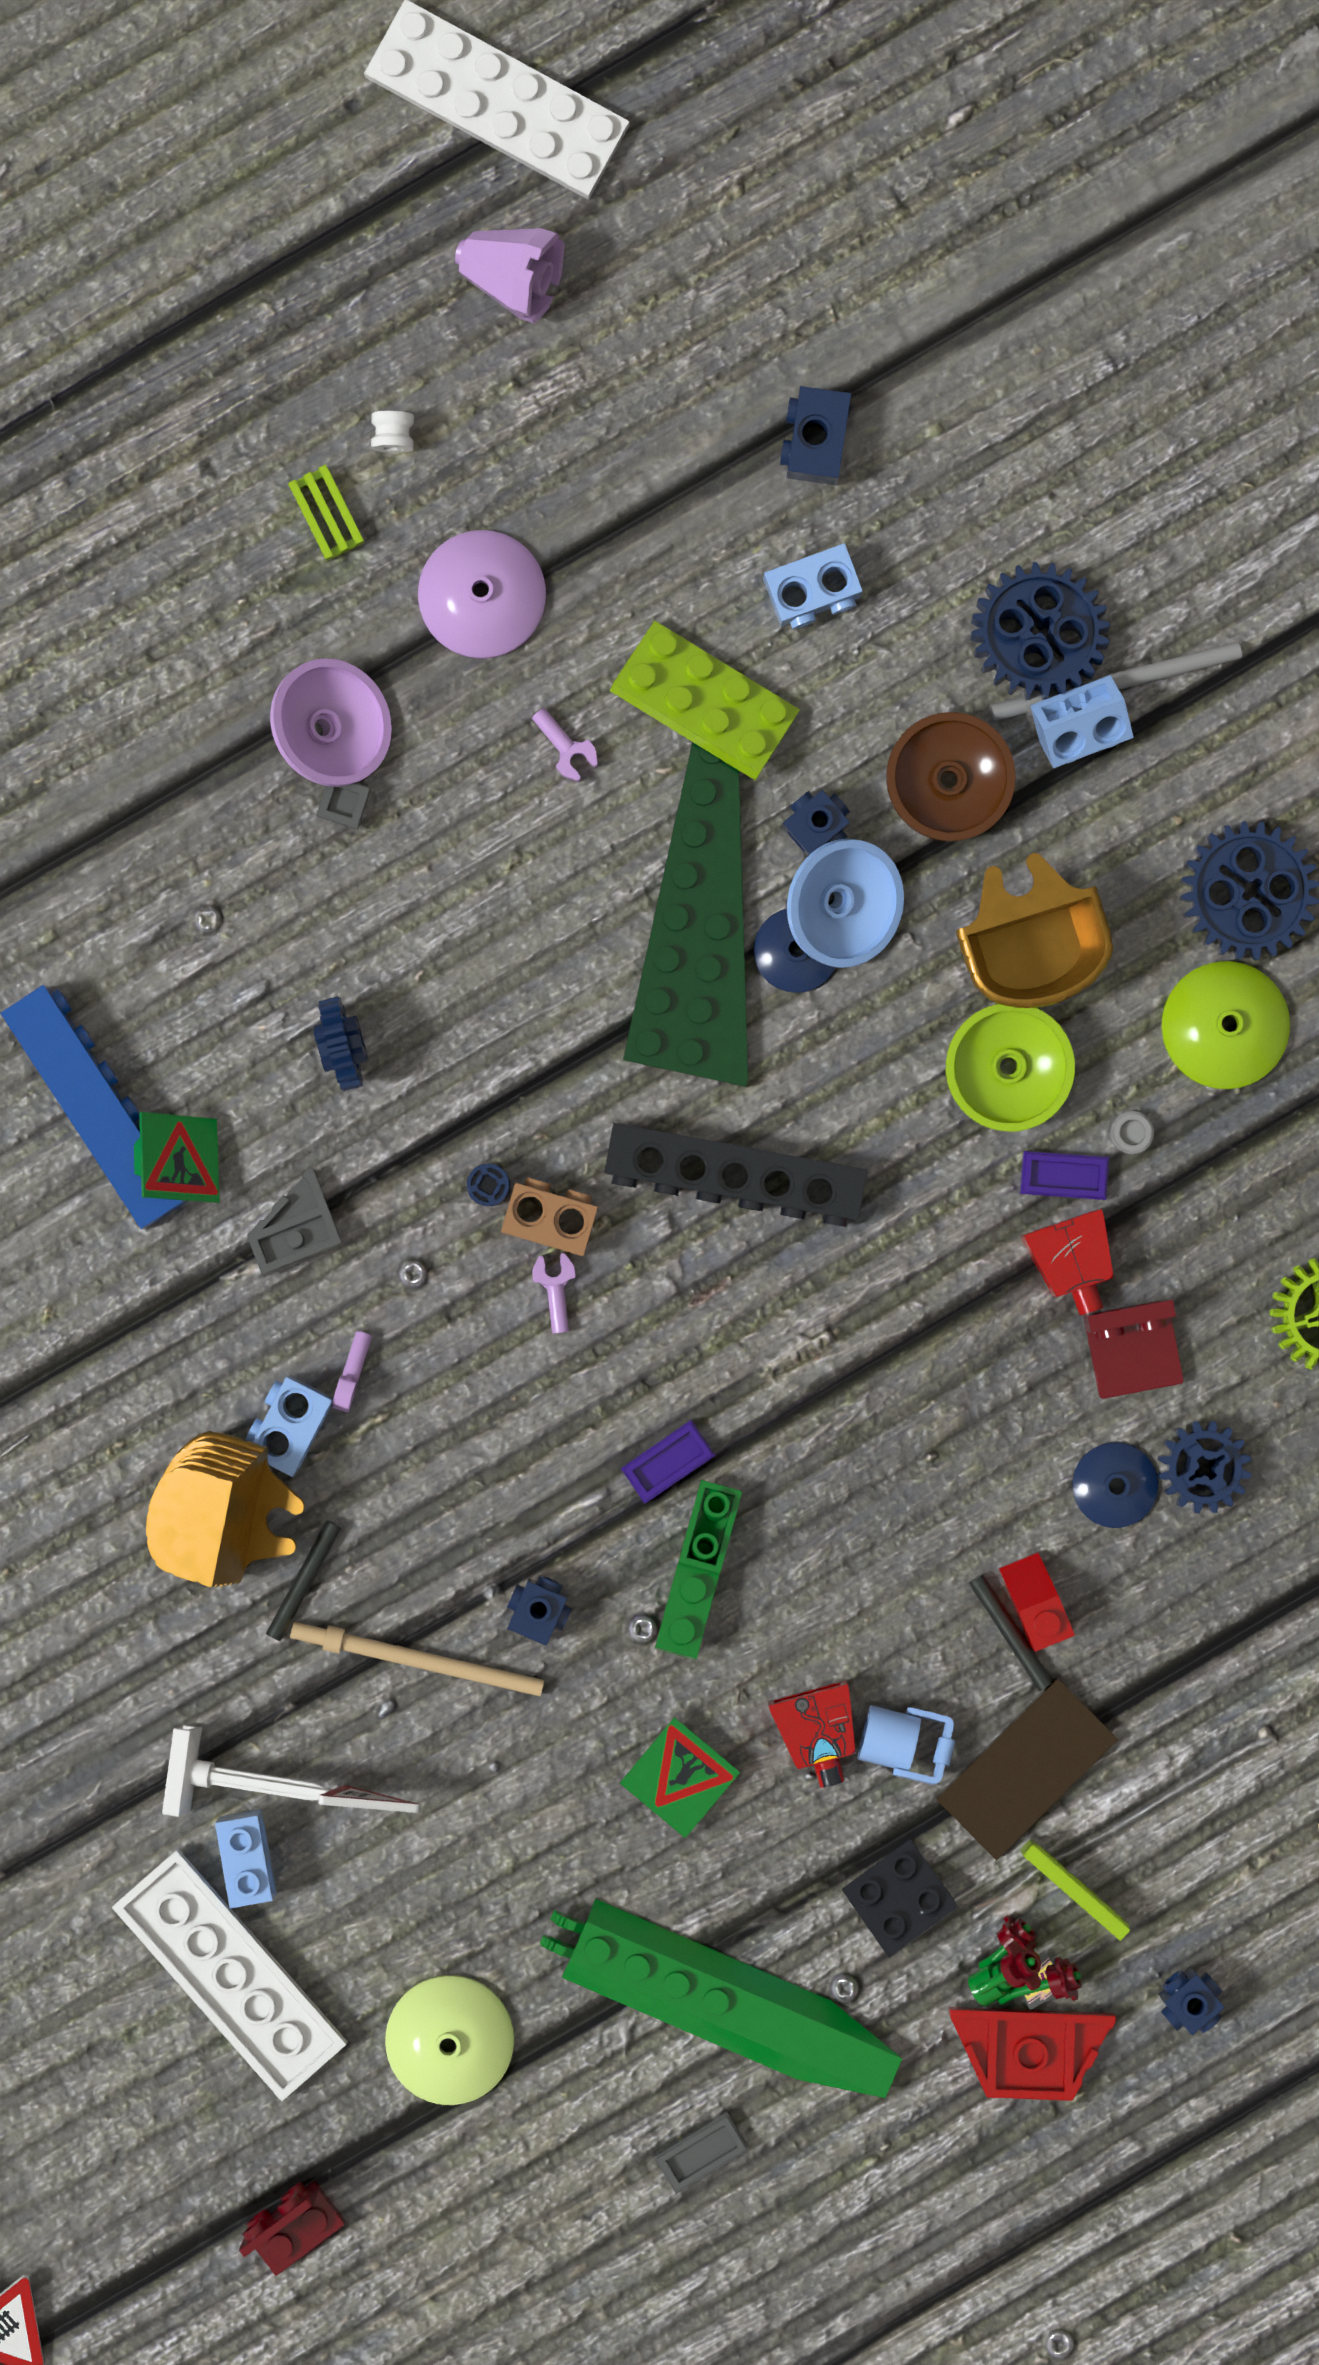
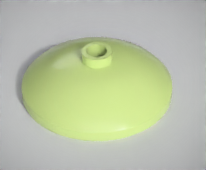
(455, 2010)

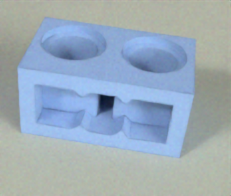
(808, 576)
(1082, 721)
(298, 1430)
(245, 1858)

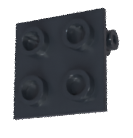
(900, 1898)

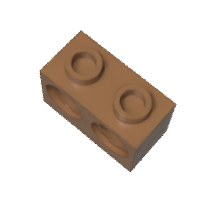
(547, 1228)

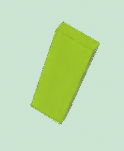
(1075, 1889)

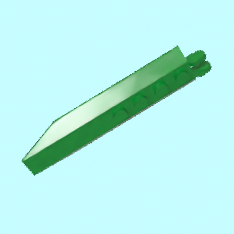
(722, 2000)

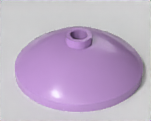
(486, 624)
(349, 711)

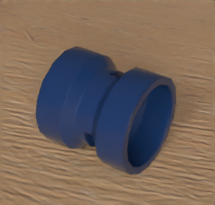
(493, 1188)

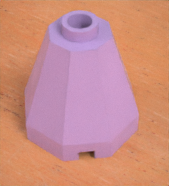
(513, 267)

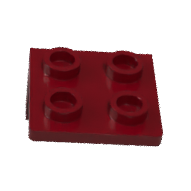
(1133, 1348)
(293, 2228)

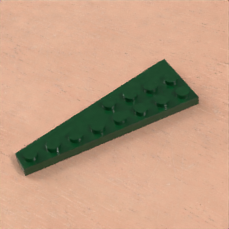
(693, 973)

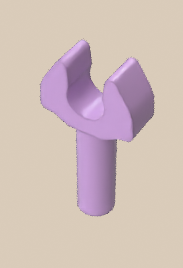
(565, 745)
(555, 1290)
(349, 1379)

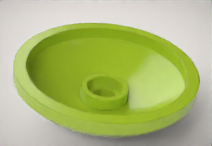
(1195, 1031)
(1041, 1074)

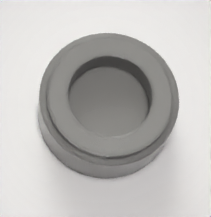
(1131, 1132)

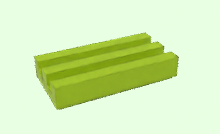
(310, 480)

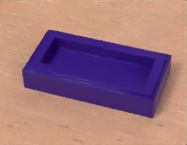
(1064, 1175)
(667, 1461)

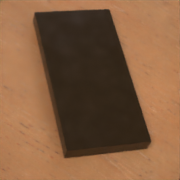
(1026, 1768)

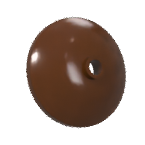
(957, 746)

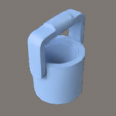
(892, 1737)

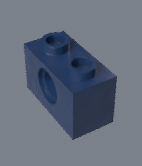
(821, 409)

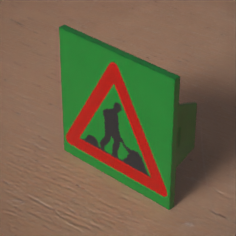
(177, 1157)
(679, 1777)

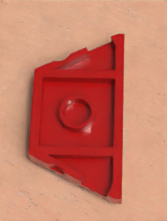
(1030, 2050)

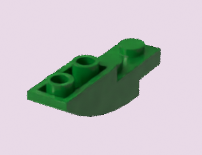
(698, 1570)

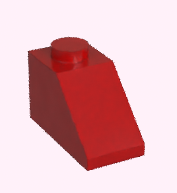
(1036, 1602)

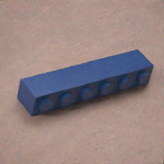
(85, 1094)

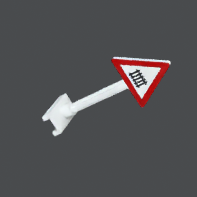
(187, 1771)
(18, 2326)

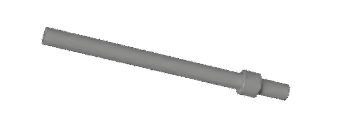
(1130, 677)

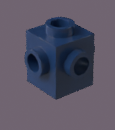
(800, 826)
(535, 1625)
(1184, 1987)

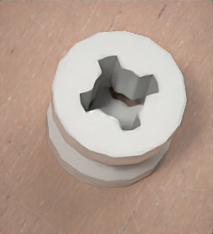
(392, 431)

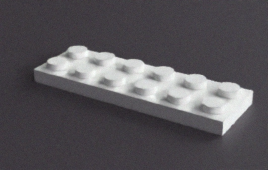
(496, 99)
(229, 1974)

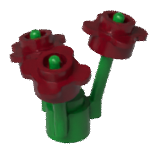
(1021, 1969)

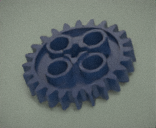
(1072, 612)
(1273, 860)

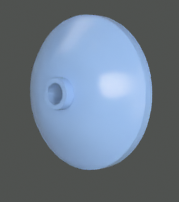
(864, 906)

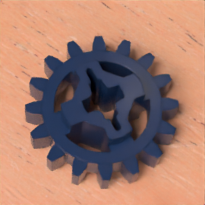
(340, 1043)
(1215, 1482)

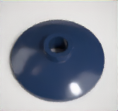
(778, 965)
(1092, 1482)

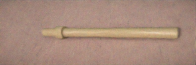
(335, 1639)

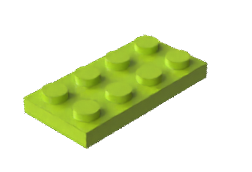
(704, 700)

